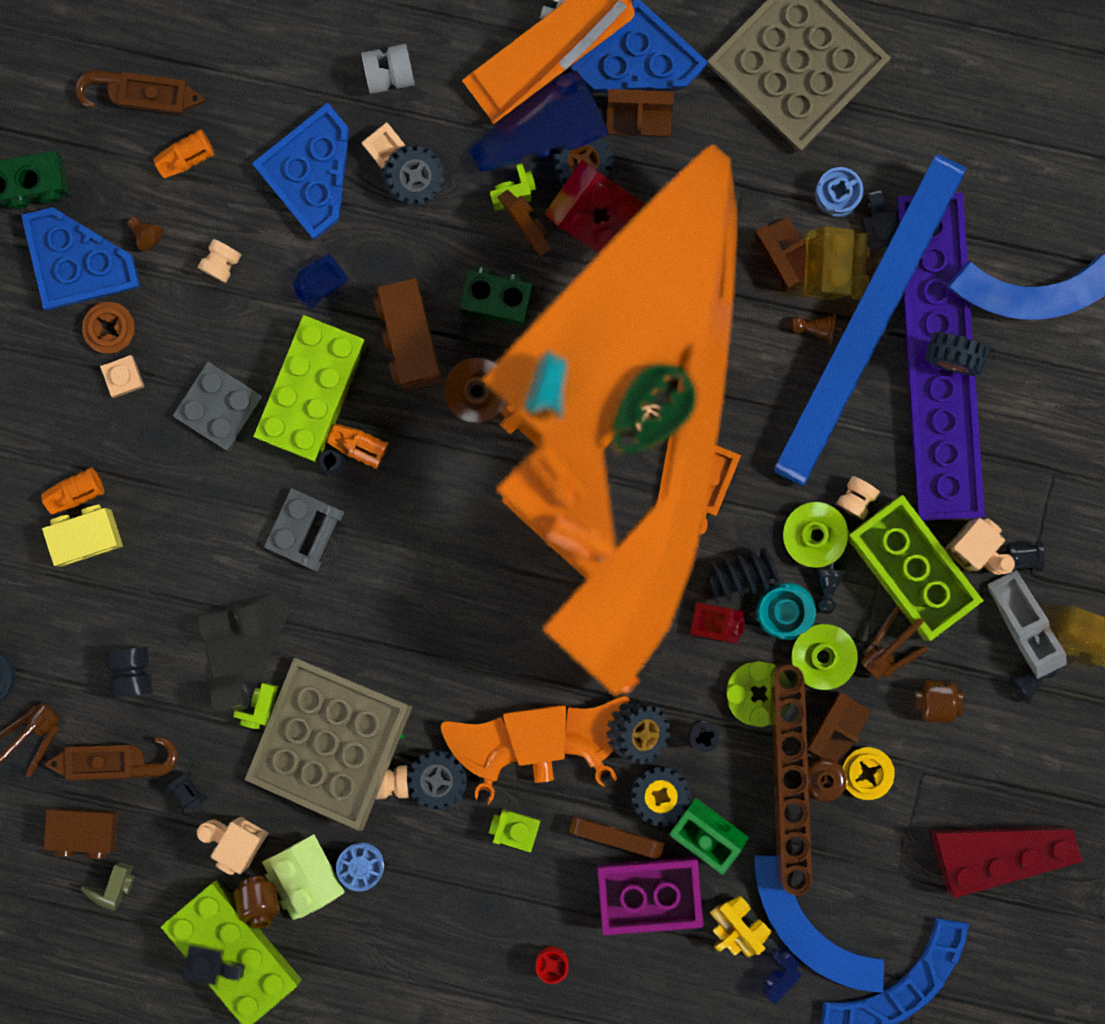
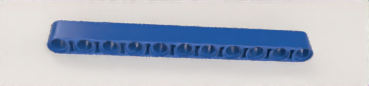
(870, 319)

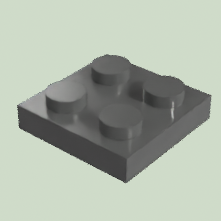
(218, 406)

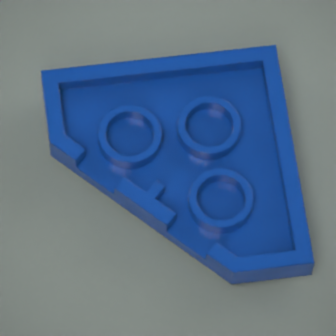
(641, 57)
(310, 170)
(74, 261)

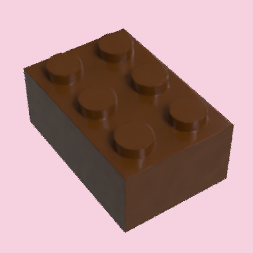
(407, 334)

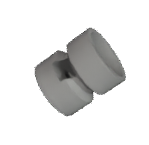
(387, 68)

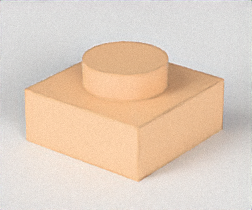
(382, 144)
(122, 376)

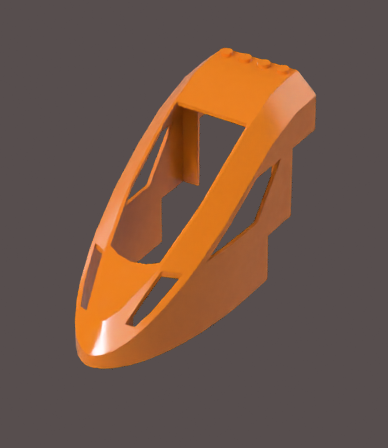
(643, 302)

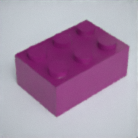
(650, 895)

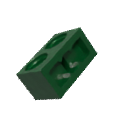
(494, 306)

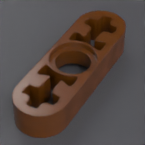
(616, 837)

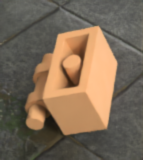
(977, 546)
(236, 843)

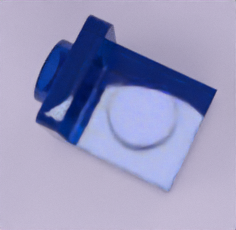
(319, 280)
(780, 982)

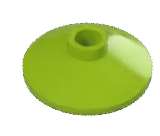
(800, 529)
(841, 659)

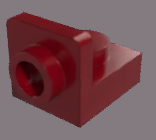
(717, 623)

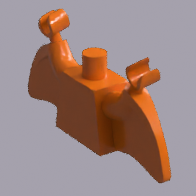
(534, 739)

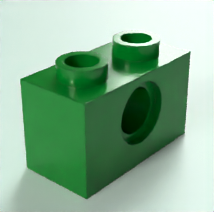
(709, 836)

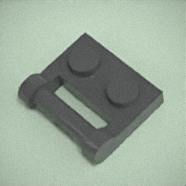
(294, 524)

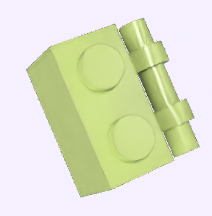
(303, 878)

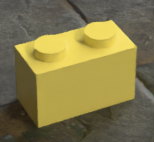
(82, 536)

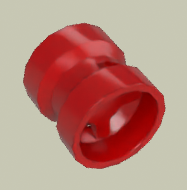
(554, 969)

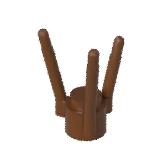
(879, 661)
(41, 720)

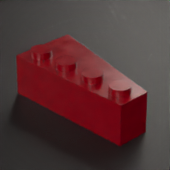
(996, 856)

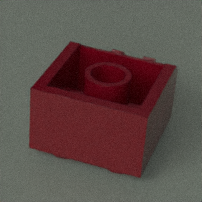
(593, 207)

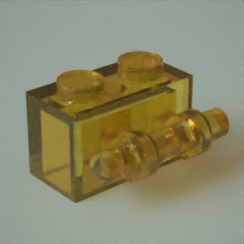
(830, 260)
(1082, 633)

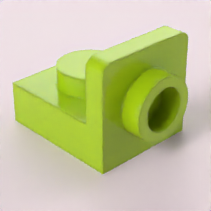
(523, 188)
(263, 702)
(514, 830)

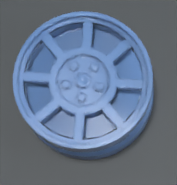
(838, 192)
(360, 866)

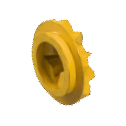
(882, 776)

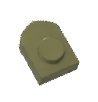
(119, 884)

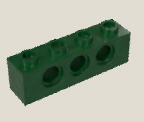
(50, 185)

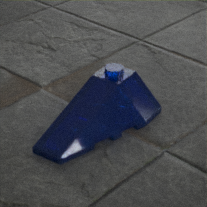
(552, 118)

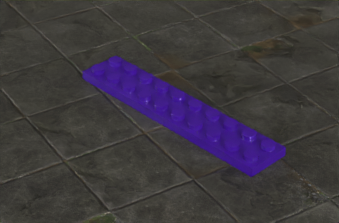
(941, 401)

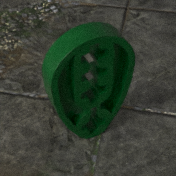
(641, 392)

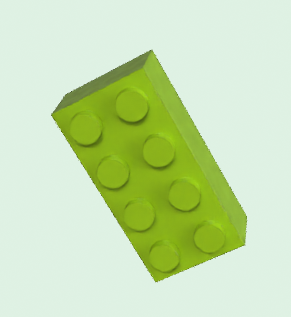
(310, 389)
(914, 568)
(214, 923)

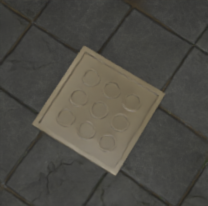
(798, 65)
(328, 743)

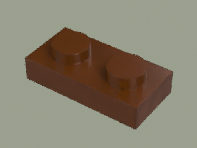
(531, 230)

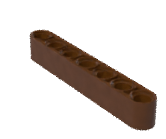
(799, 792)

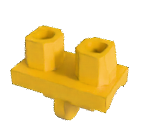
(734, 932)

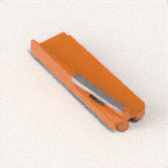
(545, 52)

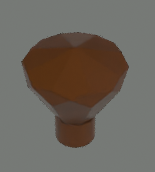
(146, 234)

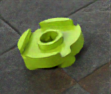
(740, 693)

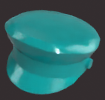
(547, 385)
(786, 611)

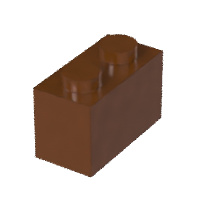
(81, 831)

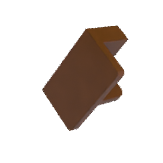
(639, 113)
(783, 252)
(838, 728)

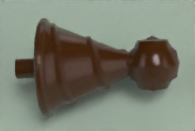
(822, 327)

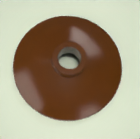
(458, 391)

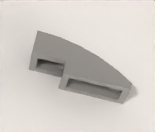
(1027, 624)

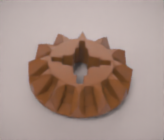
(93, 328)

